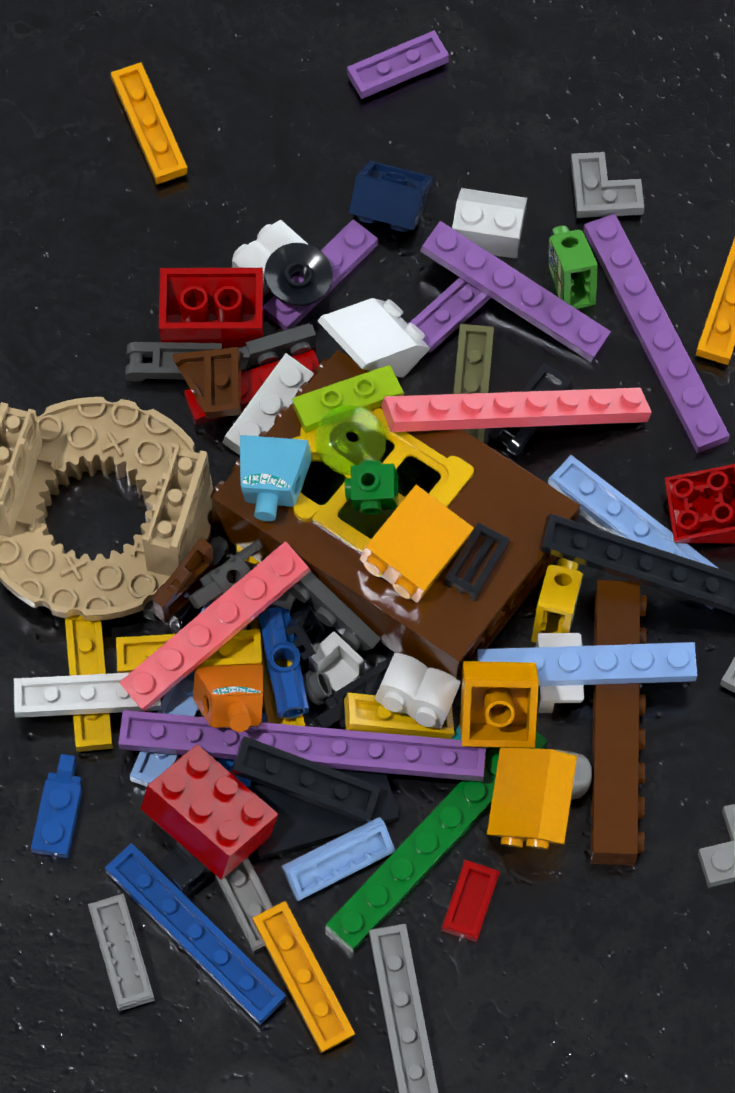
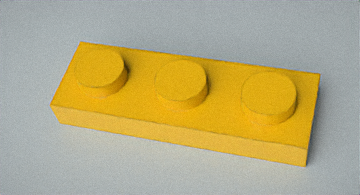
(368, 715)

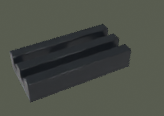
(463, 585)
(301, 623)

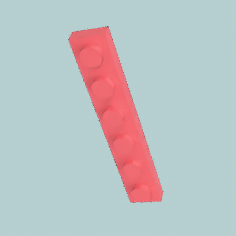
(214, 626)

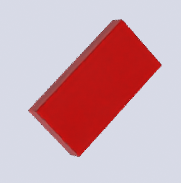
(470, 900)

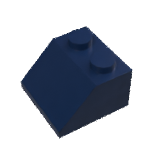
(390, 195)

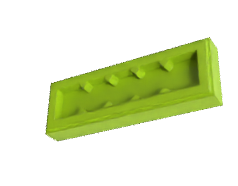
(361, 391)

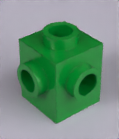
(372, 487)

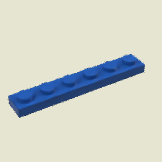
(195, 933)

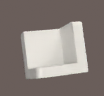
(337, 661)

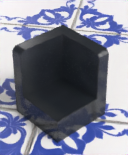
(183, 869)

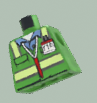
(572, 254)

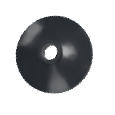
(300, 261)

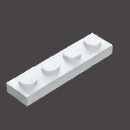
(73, 695)

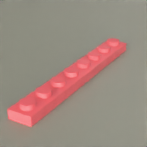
(515, 409)

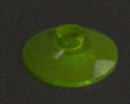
(337, 450)

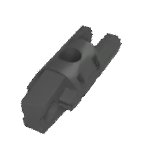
(216, 582)

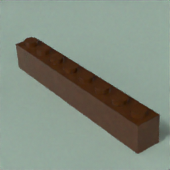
(617, 733)

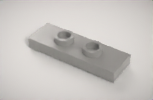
(121, 952)

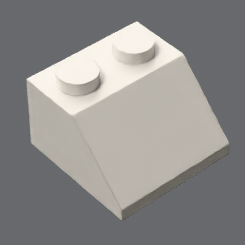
(490, 220)

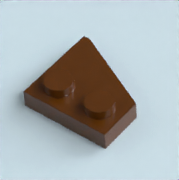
(213, 379)
(183, 581)

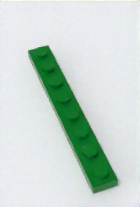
(417, 855)

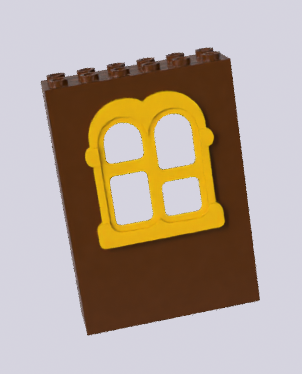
(473, 484)

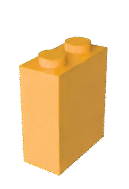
(415, 544)
(531, 797)

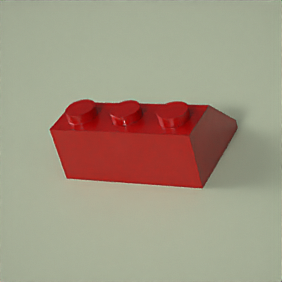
(211, 305)

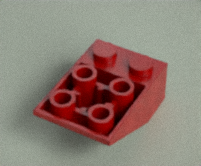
(703, 505)

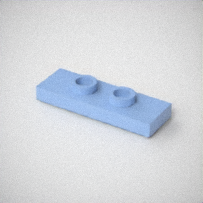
(338, 858)

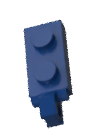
(58, 810)

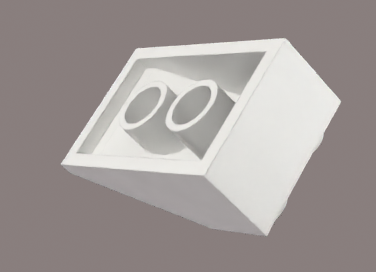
(376, 335)

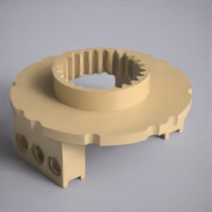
(93, 437)

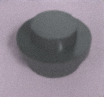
(316, 687)

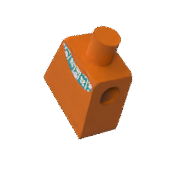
(230, 695)

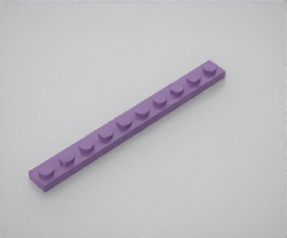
(321, 745)

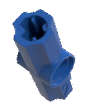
(285, 681)

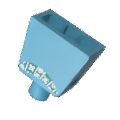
(272, 472)

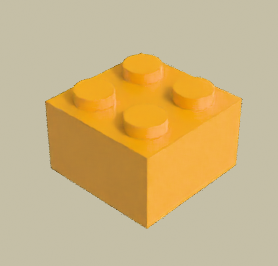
(499, 704)

